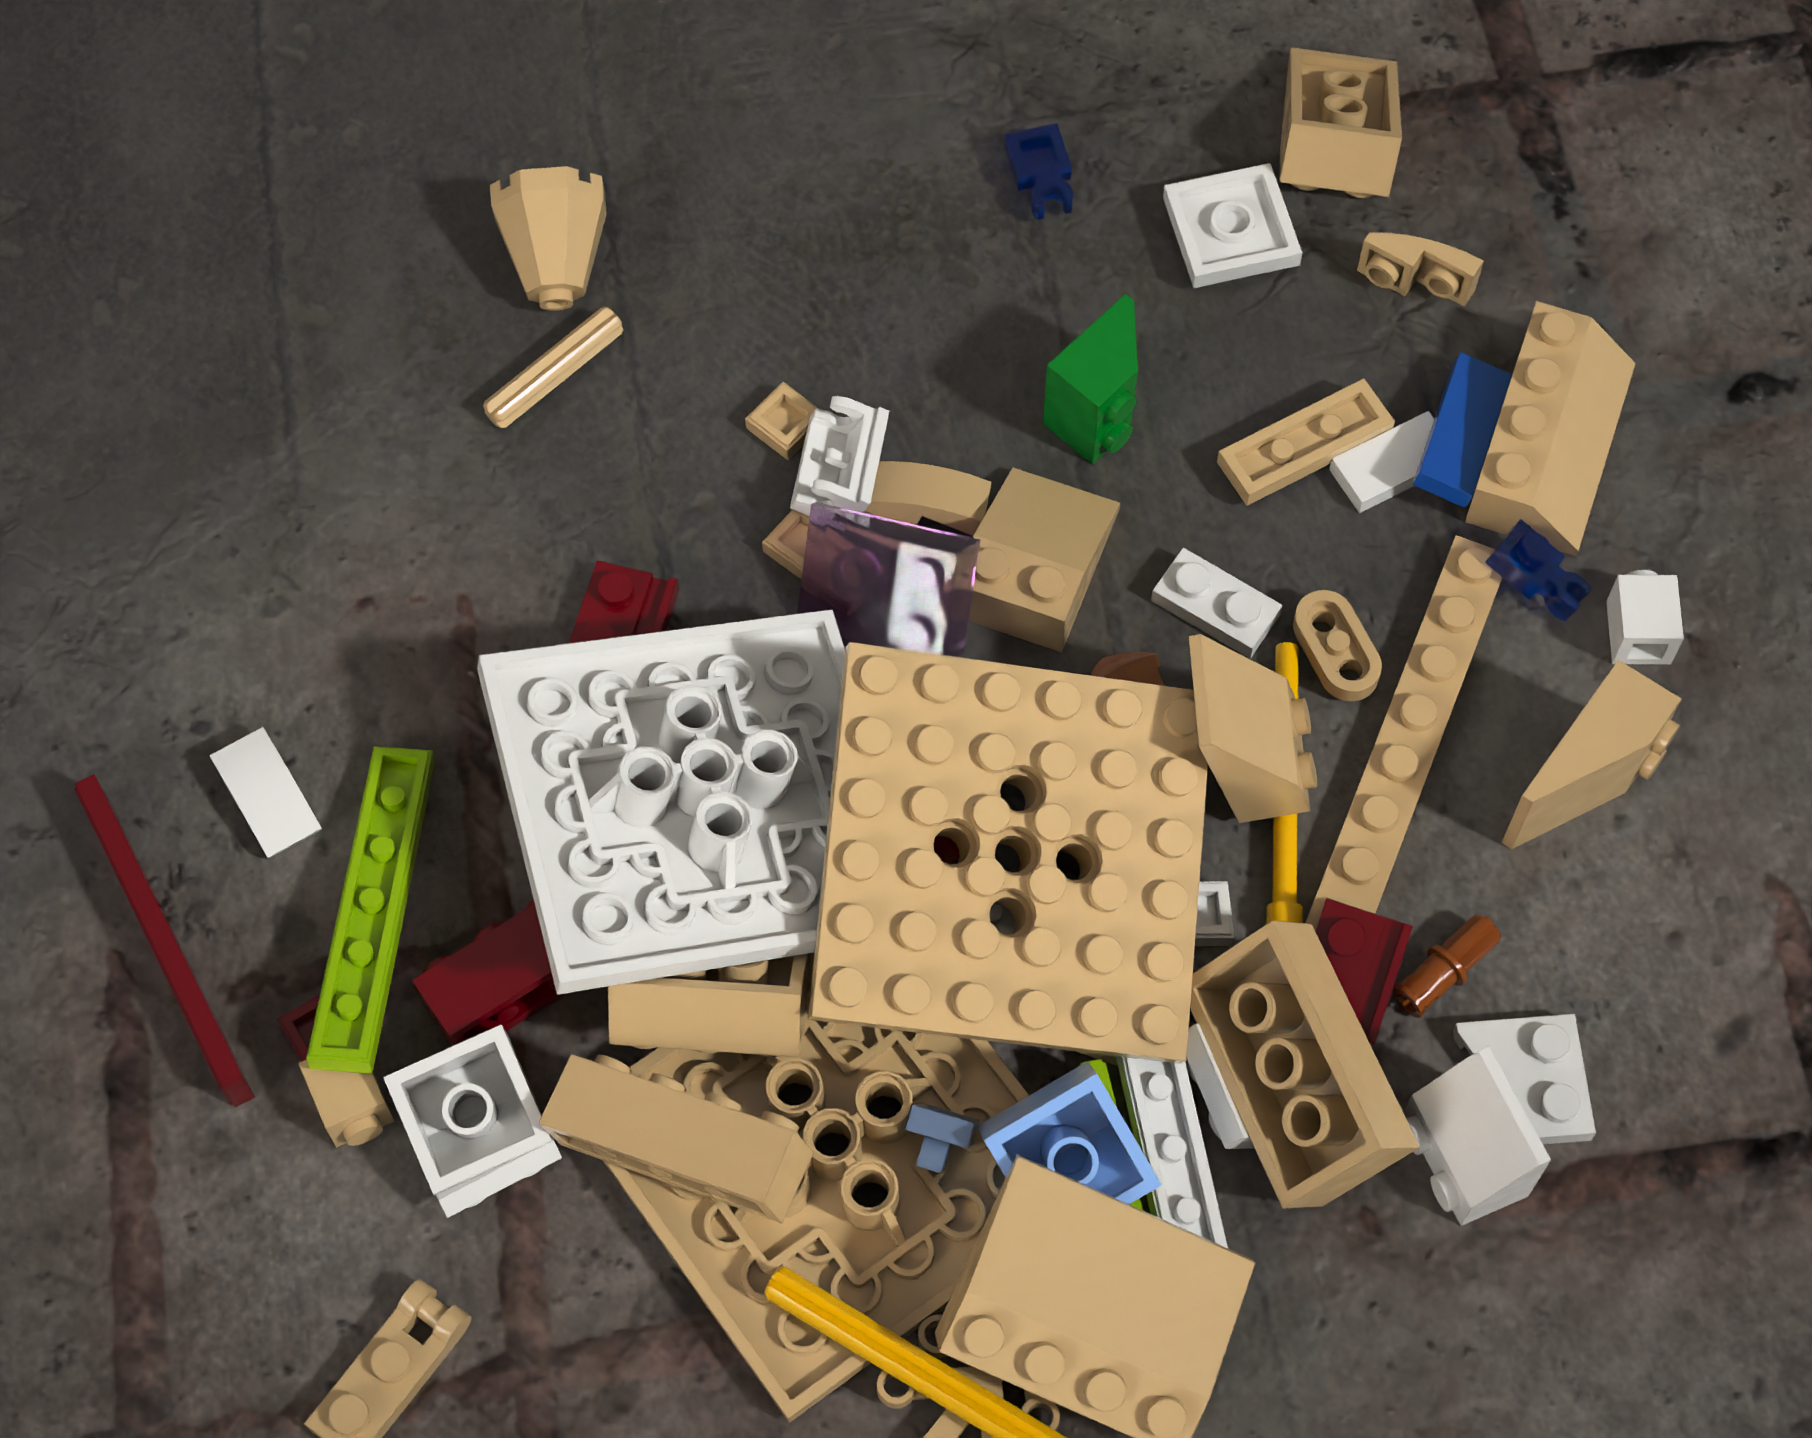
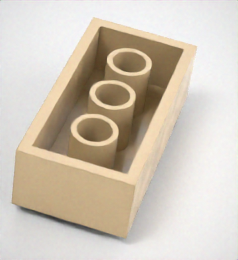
(1298, 1065)

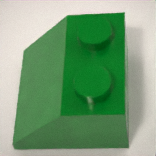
(1094, 385)

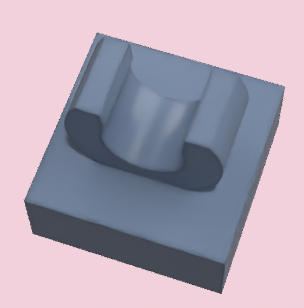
(940, 1131)

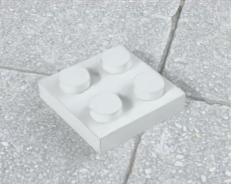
(1232, 225)

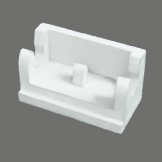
(840, 456)

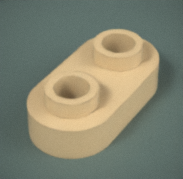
(1338, 649)

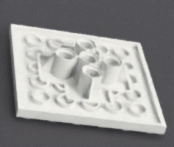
(636, 876)

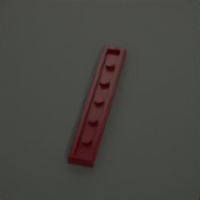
(164, 942)

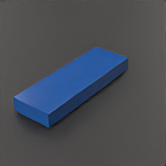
(1462, 430)

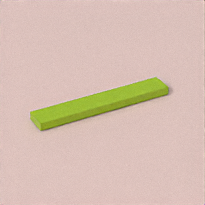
(371, 911)

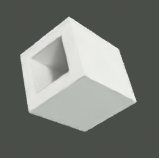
(1644, 618)

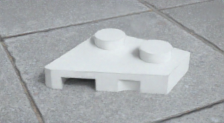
(1544, 1069)

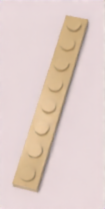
(1411, 731)

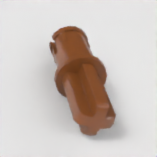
(1446, 965)

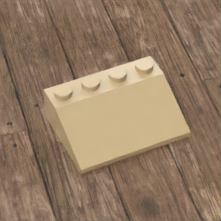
(1095, 1305)

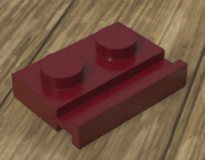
(624, 603)
(1365, 957)

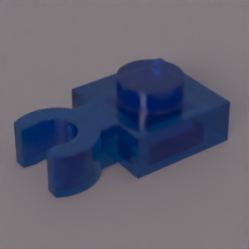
(1041, 163)
(1533, 566)

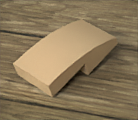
(1402, 259)
(942, 494)

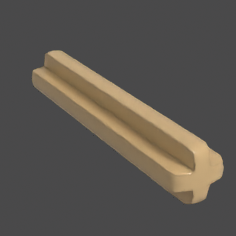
(553, 367)

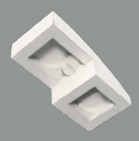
(265, 792)

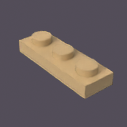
(1304, 441)

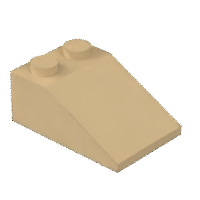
(1340, 123)
(1038, 557)
(1251, 732)
(1605, 749)

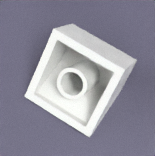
(468, 1109)
(1476, 1138)

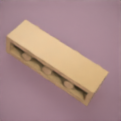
(678, 1136)

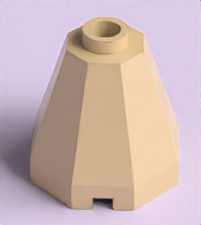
(551, 231)

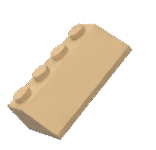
(1553, 429)

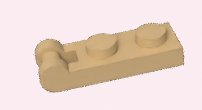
(390, 1368)

